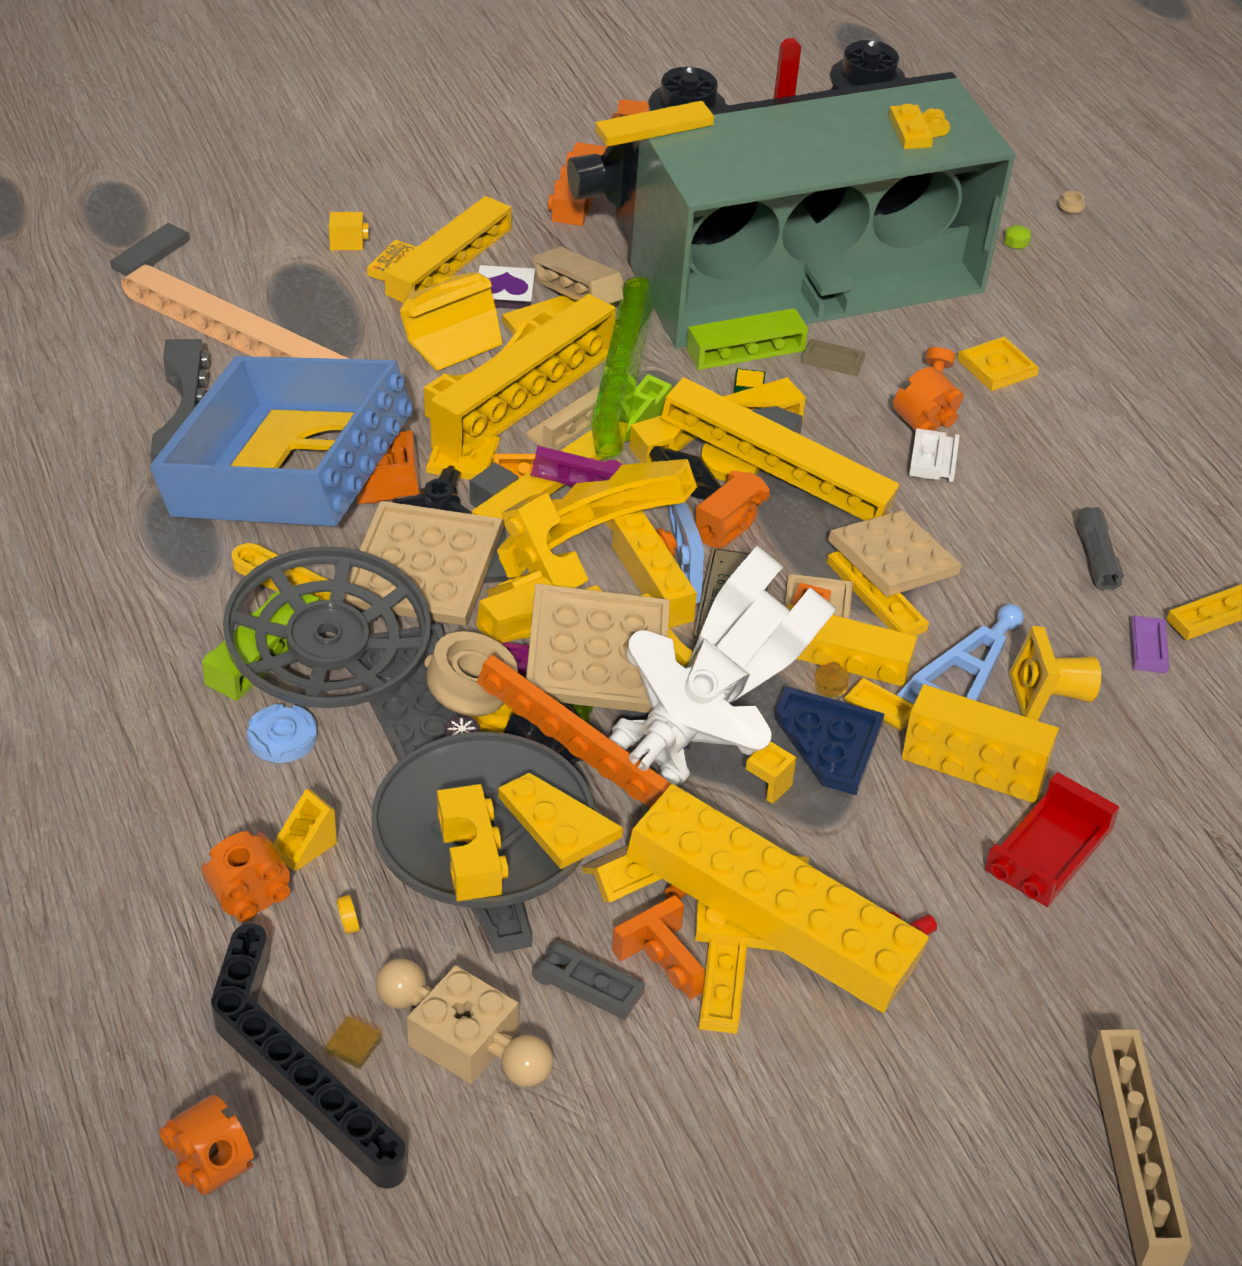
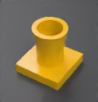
(1040, 674)

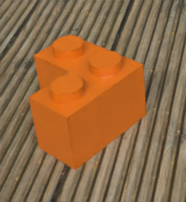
(395, 473)

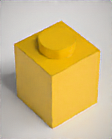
(347, 230)

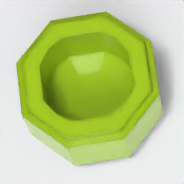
(1017, 236)

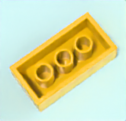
(979, 743)

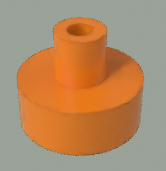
(939, 358)

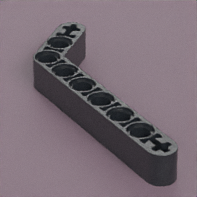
(238, 991)

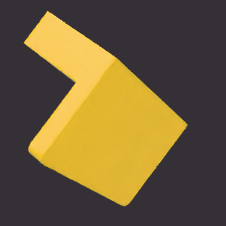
(618, 875)

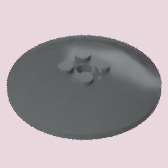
(408, 824)

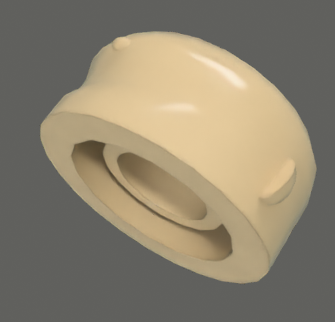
(456, 668)

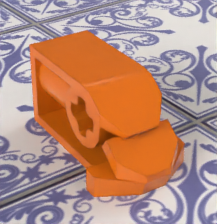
(730, 509)

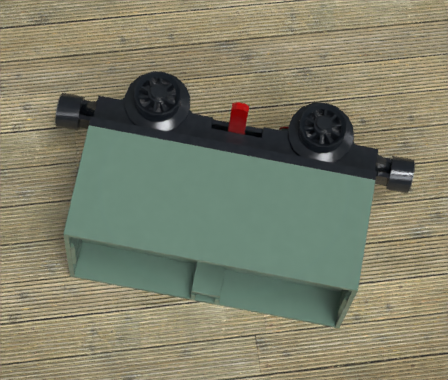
(806, 196)

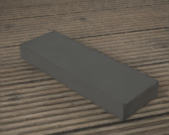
(150, 249)

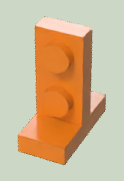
(654, 933)

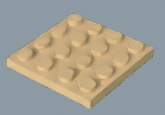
(436, 549)
(583, 642)

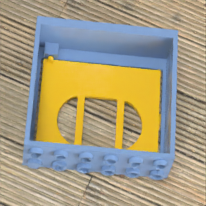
(260, 409)

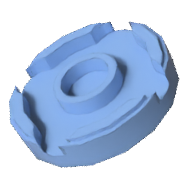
(281, 733)

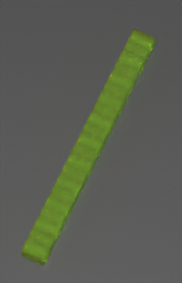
(622, 368)

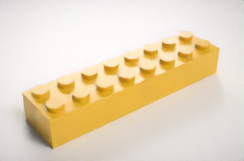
(522, 377)
(777, 897)

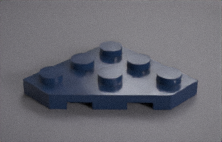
(830, 736)

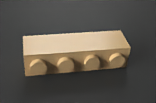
(577, 275)

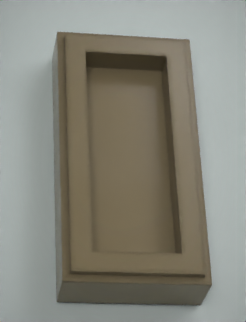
(833, 357)

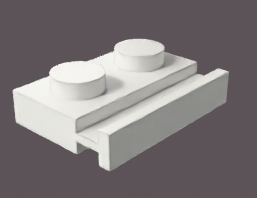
(934, 455)

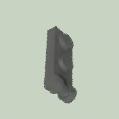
(589, 980)

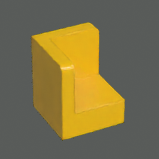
(774, 767)

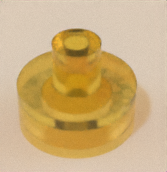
(832, 680)

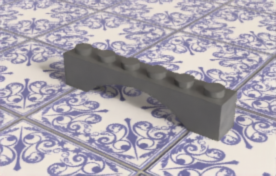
(186, 371)

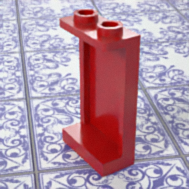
(1053, 840)

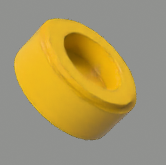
(347, 914)

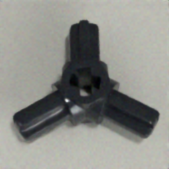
(438, 493)

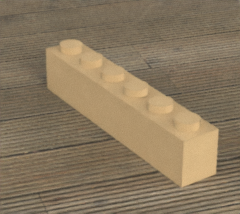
(1140, 1150)

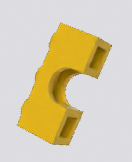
(529, 526)
(476, 866)

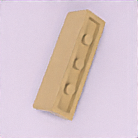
(566, 423)

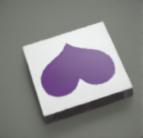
(510, 285)

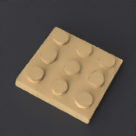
(894, 553)

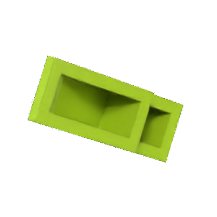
(648, 400)

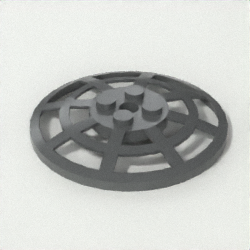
(322, 616)

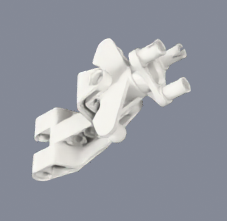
(739, 648)

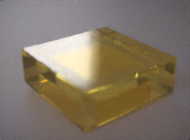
(353, 1042)

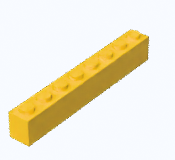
(779, 451)

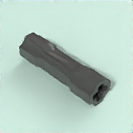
(1104, 564)

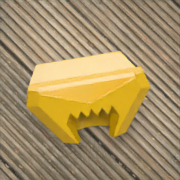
(452, 319)

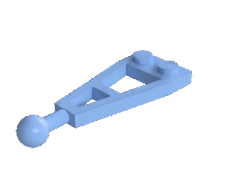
(689, 545)
(1009, 618)

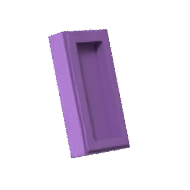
(1149, 644)

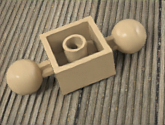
(464, 1023)

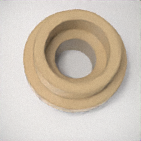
(1072, 202)

